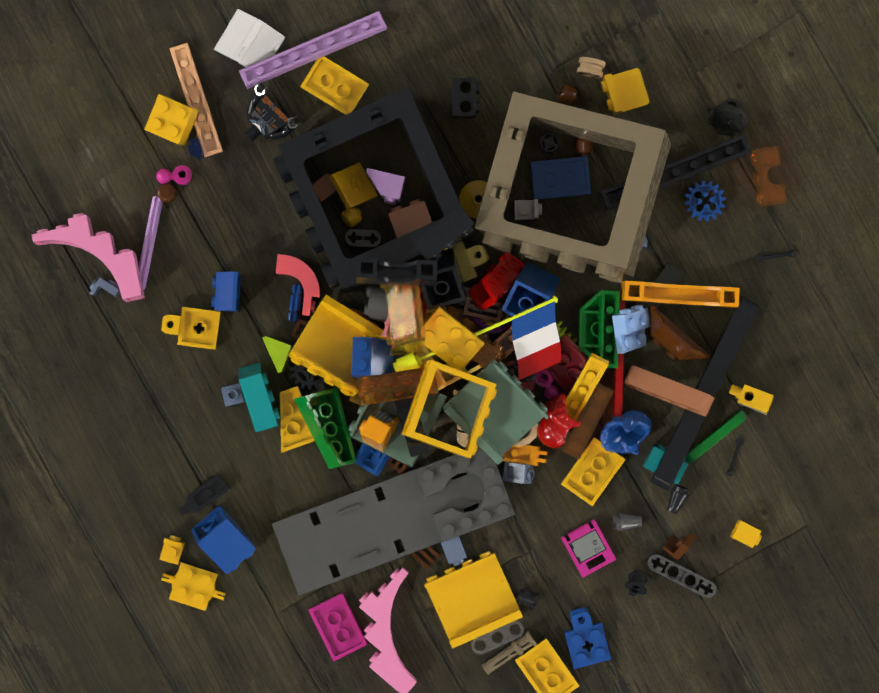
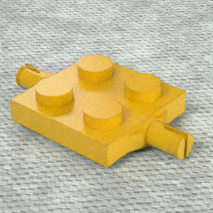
(193, 586)

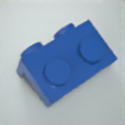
(371, 459)

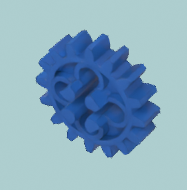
(703, 190)

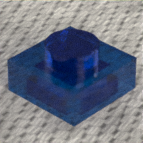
(195, 149)

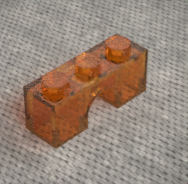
(769, 193)

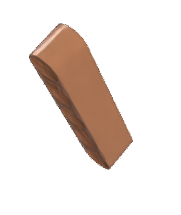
(668, 390)

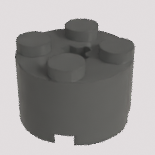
(377, 308)

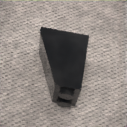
(449, 283)

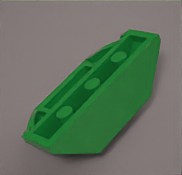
(596, 326)

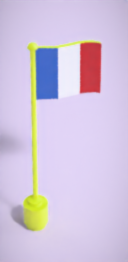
(533, 336)

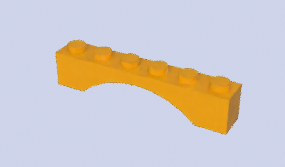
(679, 294)

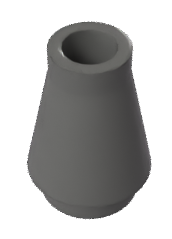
(626, 521)

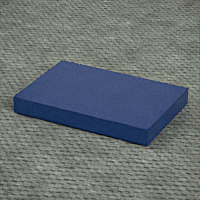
(560, 178)

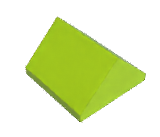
(279, 352)

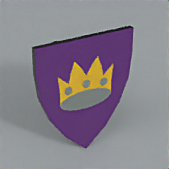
(483, 323)

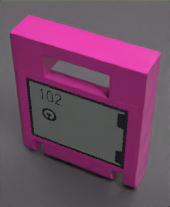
(586, 545)

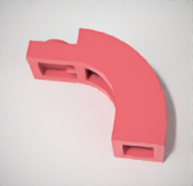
(295, 267)

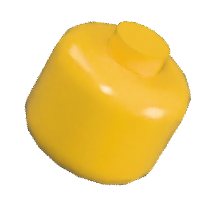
(351, 217)

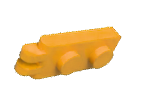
(524, 455)

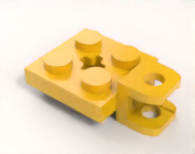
(185, 324)

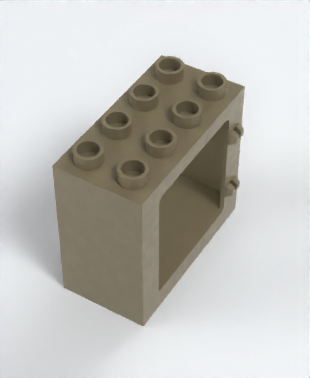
(635, 207)

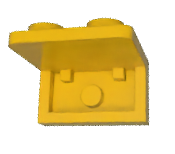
(625, 91)

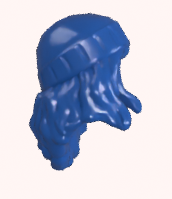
(626, 432)

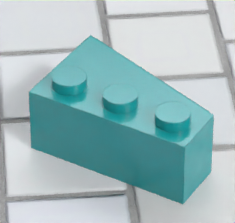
(258, 397)

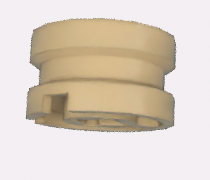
(590, 67)

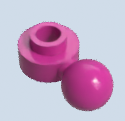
(164, 175)
(550, 390)

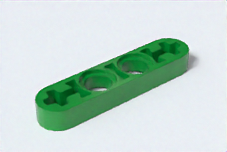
(716, 436)

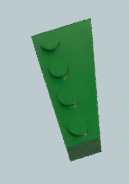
(328, 426)

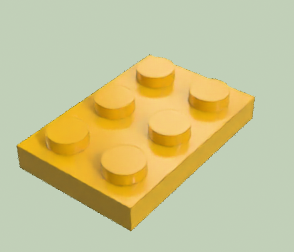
(334, 85)
(450, 339)
(592, 472)
(546, 669)

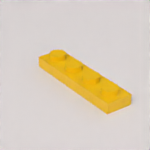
(585, 385)

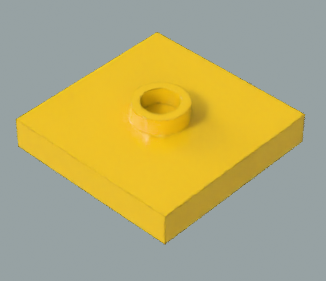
(353, 186)

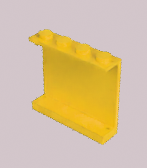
(328, 343)
(473, 599)

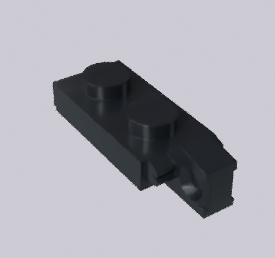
(205, 495)

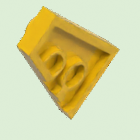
(293, 426)

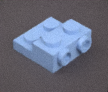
(630, 328)

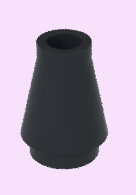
(677, 497)

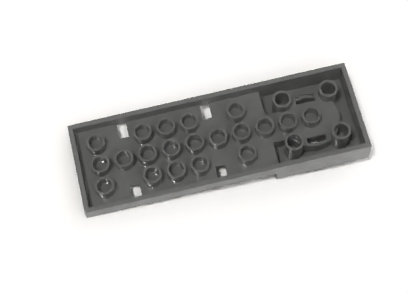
(418, 509)

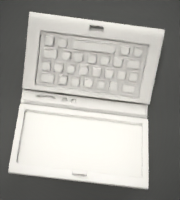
(248, 40)

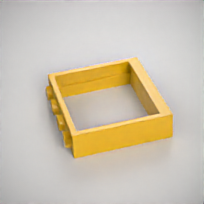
(420, 398)

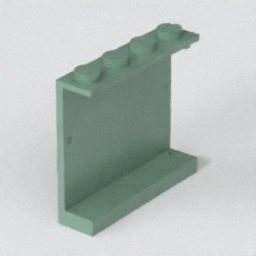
(510, 415)
(397, 446)

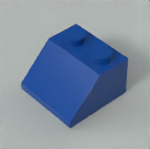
(227, 291)
(371, 357)

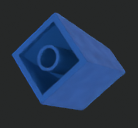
(530, 289)
(223, 540)

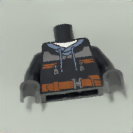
(267, 117)

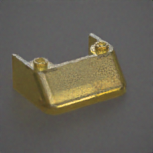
(405, 319)

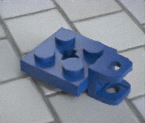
(583, 631)

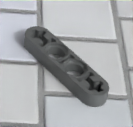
(680, 578)

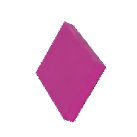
(338, 626)

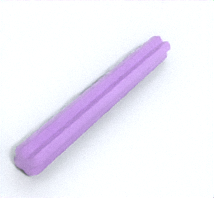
(149, 239)

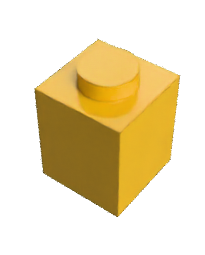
(746, 534)

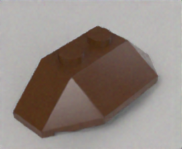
(673, 339)

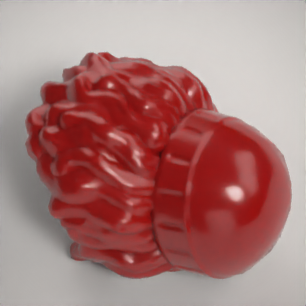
(555, 428)

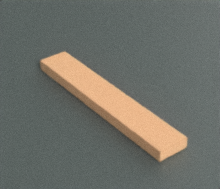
(196, 99)

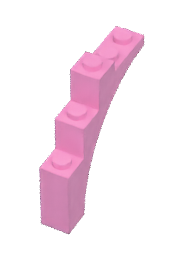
(80, 235)
(387, 662)

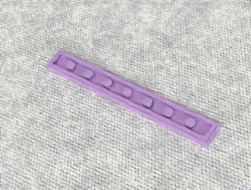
(313, 49)

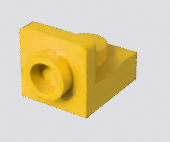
(172, 549)

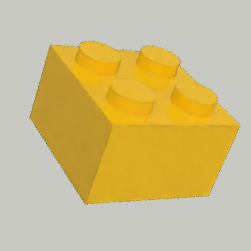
(171, 120)

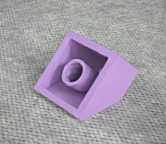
(387, 185)

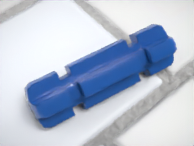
(295, 302)

